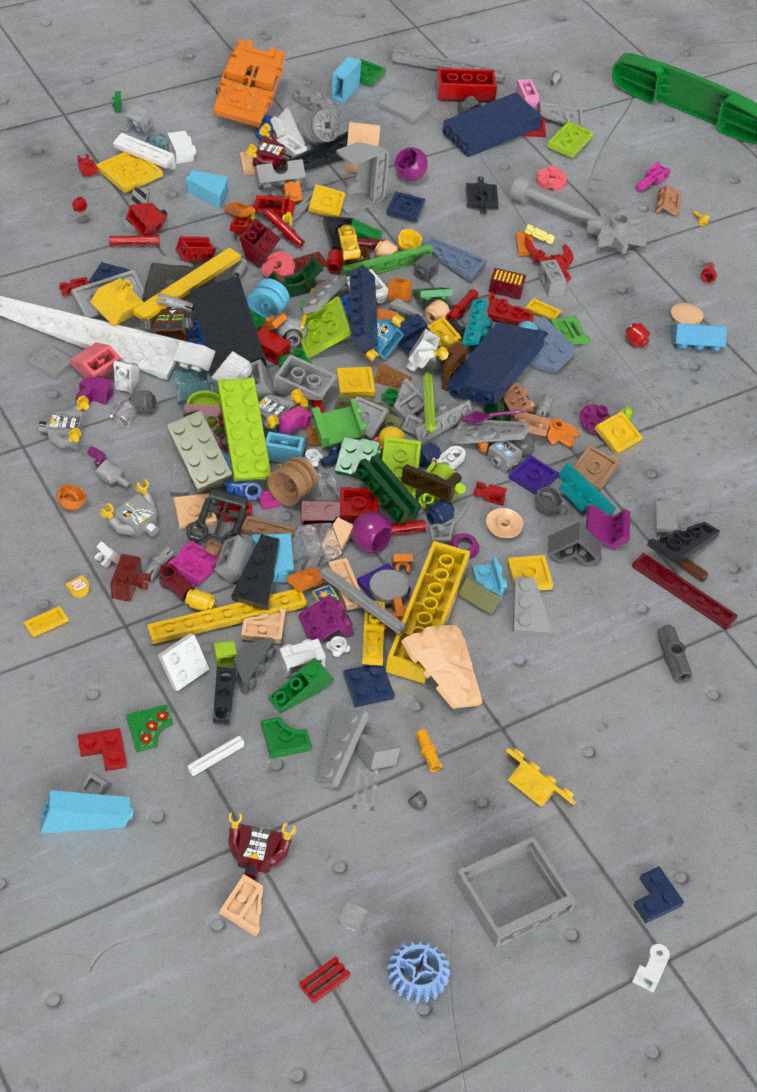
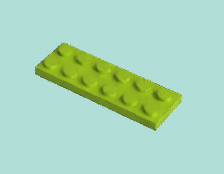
(243, 429)

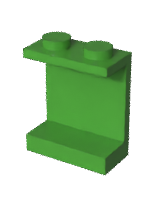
(337, 424)

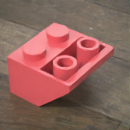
(95, 361)

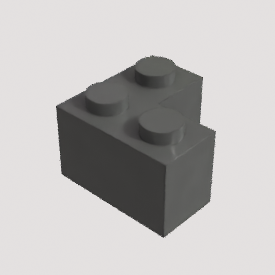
(575, 542)

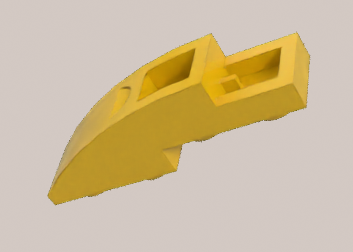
(348, 242)
(373, 639)

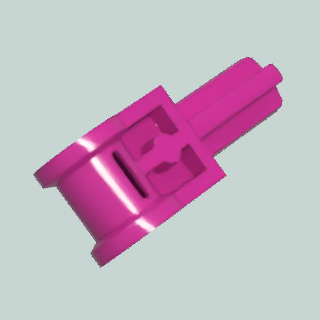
(653, 175)

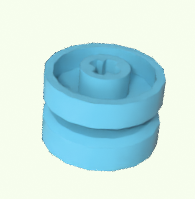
(268, 298)

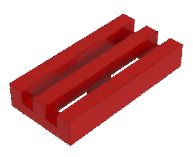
(345, 974)

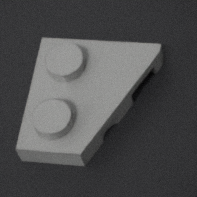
(408, 400)

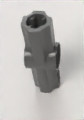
(674, 653)

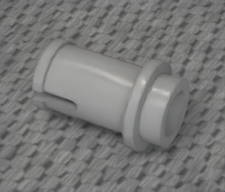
(556, 76)
(240, 267)

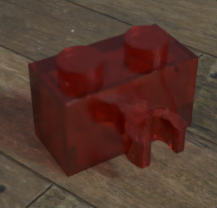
(127, 577)

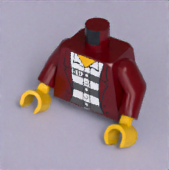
(268, 150)
(258, 847)

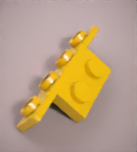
(533, 783)

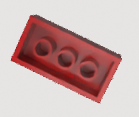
(462, 83)

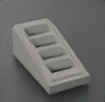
(403, 309)

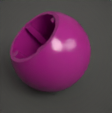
(411, 164)
(371, 532)

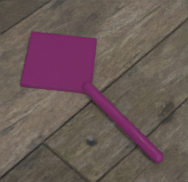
(478, 417)

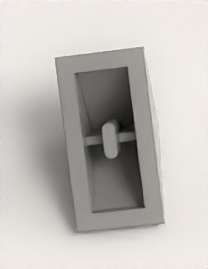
(377, 752)

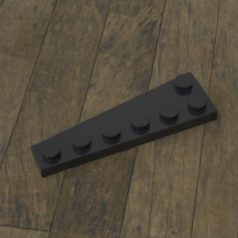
(323, 153)

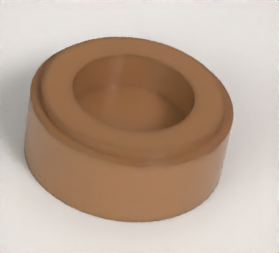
(213, 547)

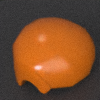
(71, 497)

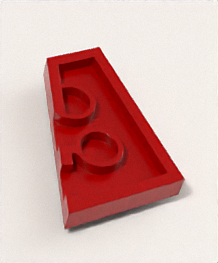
(503, 312)

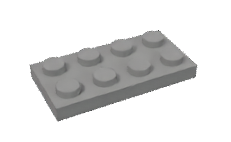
(84, 294)

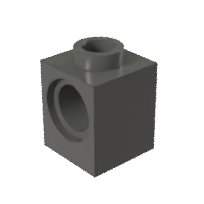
(426, 267)

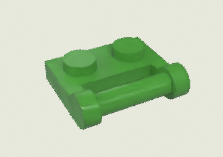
(565, 325)

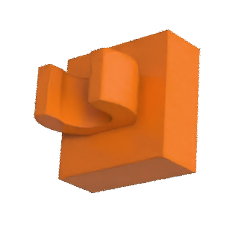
(402, 559)

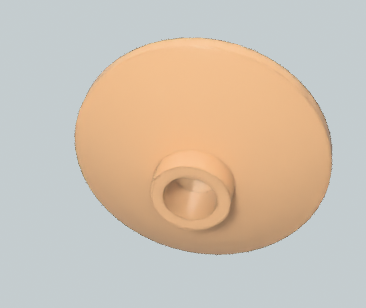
(504, 523)

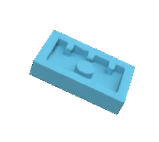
(490, 576)

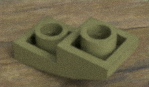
(479, 595)

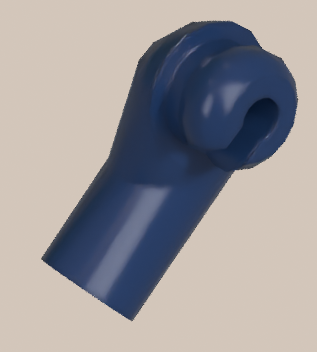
(332, 457)

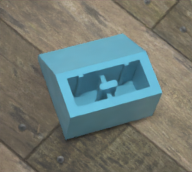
(283, 446)

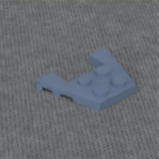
(556, 348)

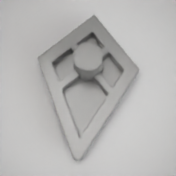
(442, 532)

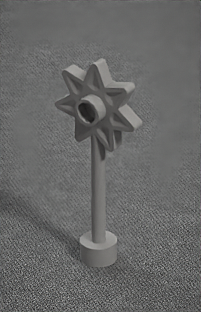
(612, 229)

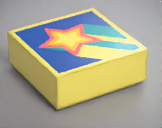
(323, 592)

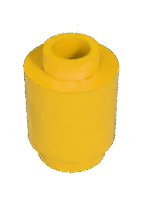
(200, 600)

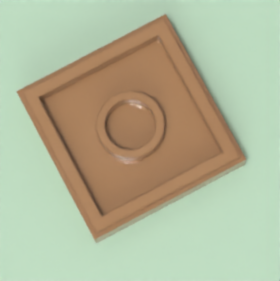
(596, 466)

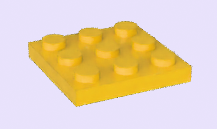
(129, 171)

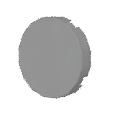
(387, 585)

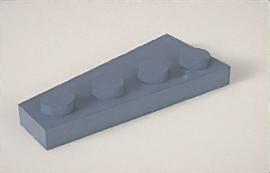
(458, 260)

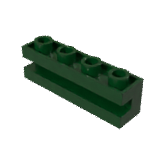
(388, 489)

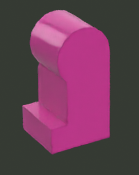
(294, 419)

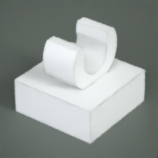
(106, 553)

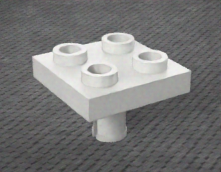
(183, 662)

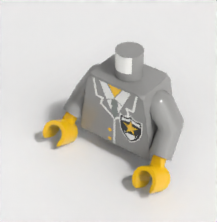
(134, 516)

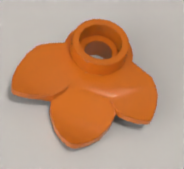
(561, 432)

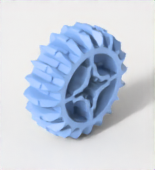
(403, 962)

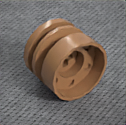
(292, 481)

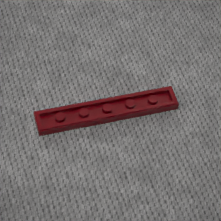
(684, 591)

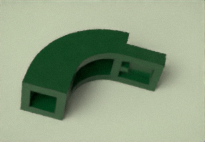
(301, 281)

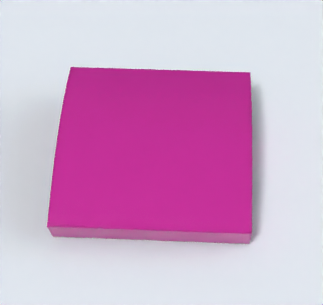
(194, 563)

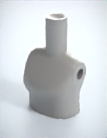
(111, 473)

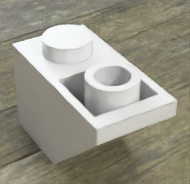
(126, 376)

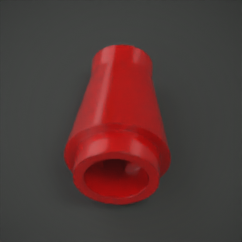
(709, 273)

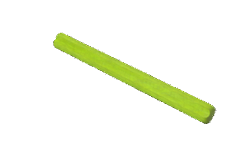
(429, 403)

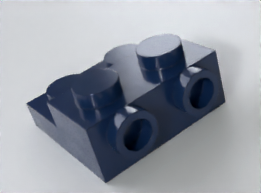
(412, 328)

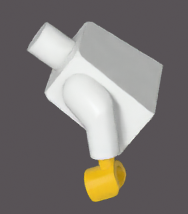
(426, 349)

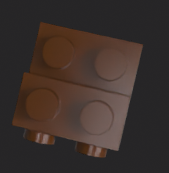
(455, 359)

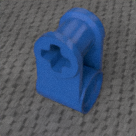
(240, 488)

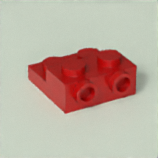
(356, 502)

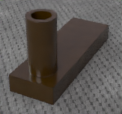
(430, 483)

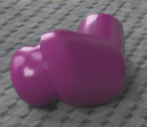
(98, 454)

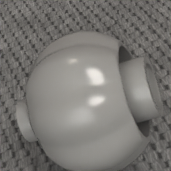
(290, 330)

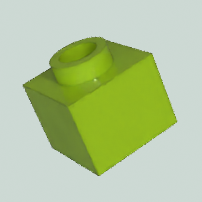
(224, 654)

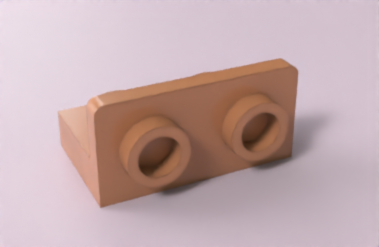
(669, 200)
(517, 399)
(538, 424)

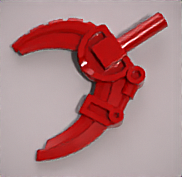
(562, 260)

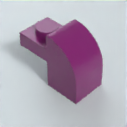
(96, 389)

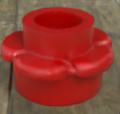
(79, 204)

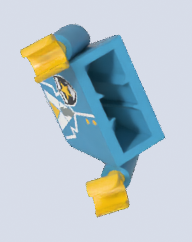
(388, 337)

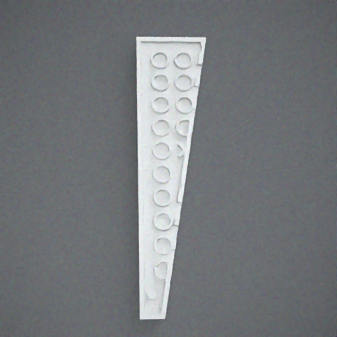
(135, 347)

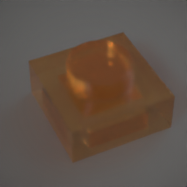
(312, 438)

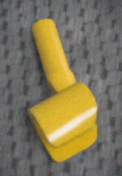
(702, 219)

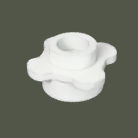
(313, 457)
(338, 642)

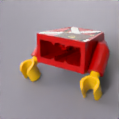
(278, 202)

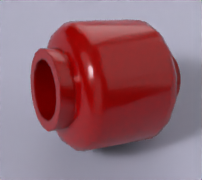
(637, 335)

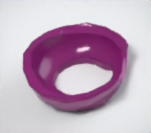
(474, 549)

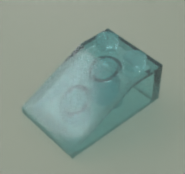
(190, 381)

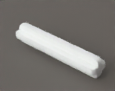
(215, 755)

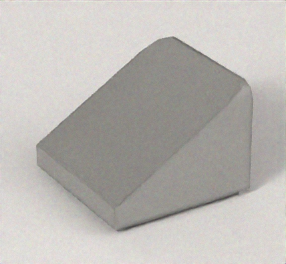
(94, 784)

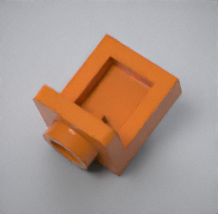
(294, 190)
(398, 609)

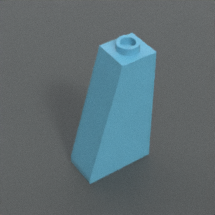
(84, 811)

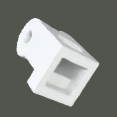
(656, 962)

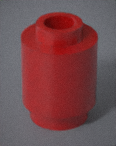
(334, 261)

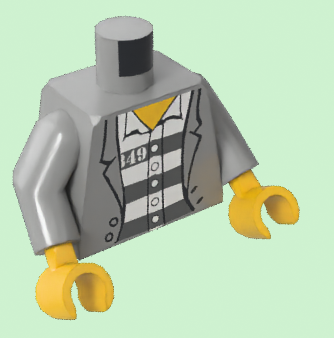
(273, 407)
(66, 426)

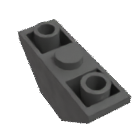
(252, 661)

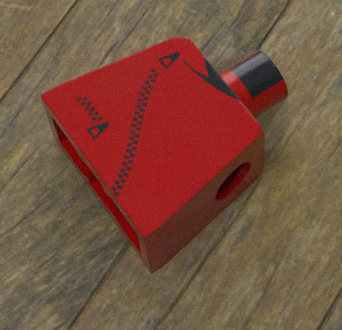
(146, 218)

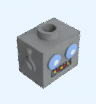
(139, 119)
(504, 455)

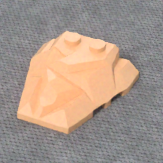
(447, 660)

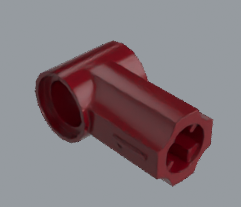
(172, 580)

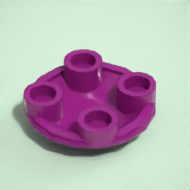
(593, 415)

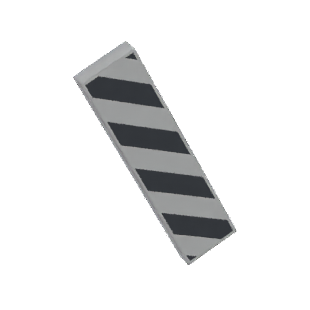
(139, 196)

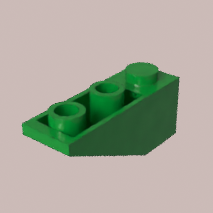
(301, 686)

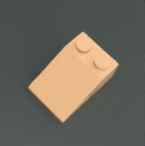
(364, 134)

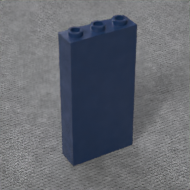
(491, 124)
(496, 363)

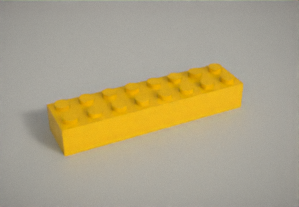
(429, 604)

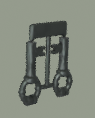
(226, 498)

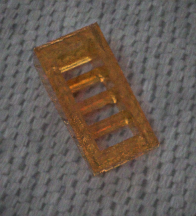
(388, 376)

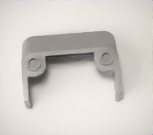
(371, 176)

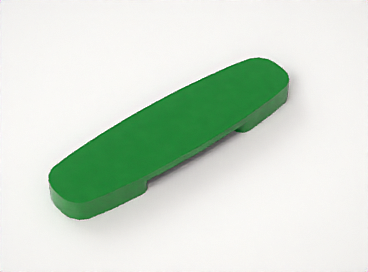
(689, 93)

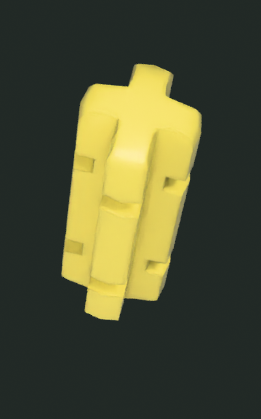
(539, 234)

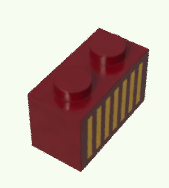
(507, 283)

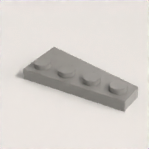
(489, 432)

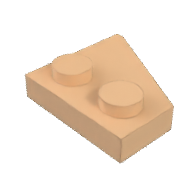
(264, 627)
(244, 905)

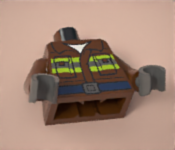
(170, 323)

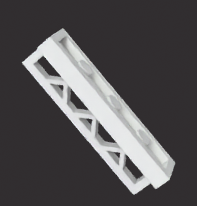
(145, 151)

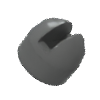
(418, 800)

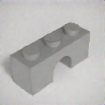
(268, 178)

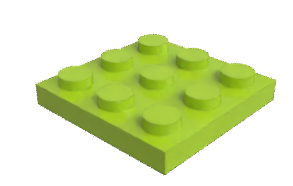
(325, 327)

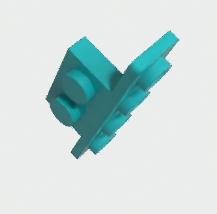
(478, 323)
(582, 492)

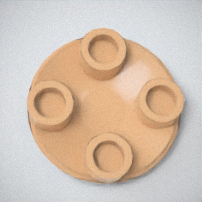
(686, 314)

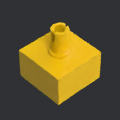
(116, 301)

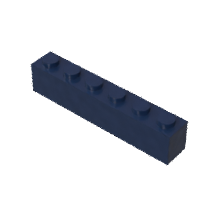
(363, 309)

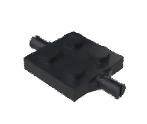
(481, 195)

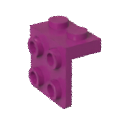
(609, 530)
(325, 619)

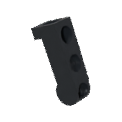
(224, 695)

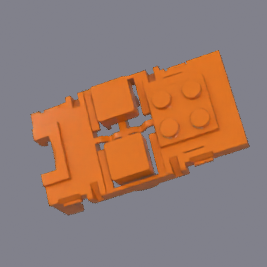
(244, 102)

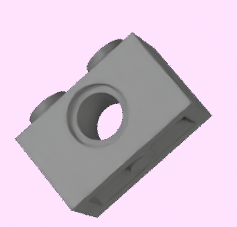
(552, 278)

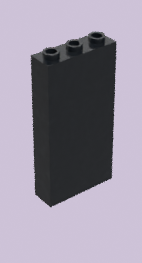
(226, 321)

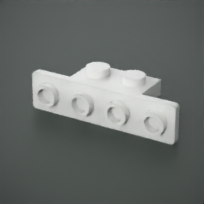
(286, 125)

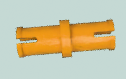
(428, 750)

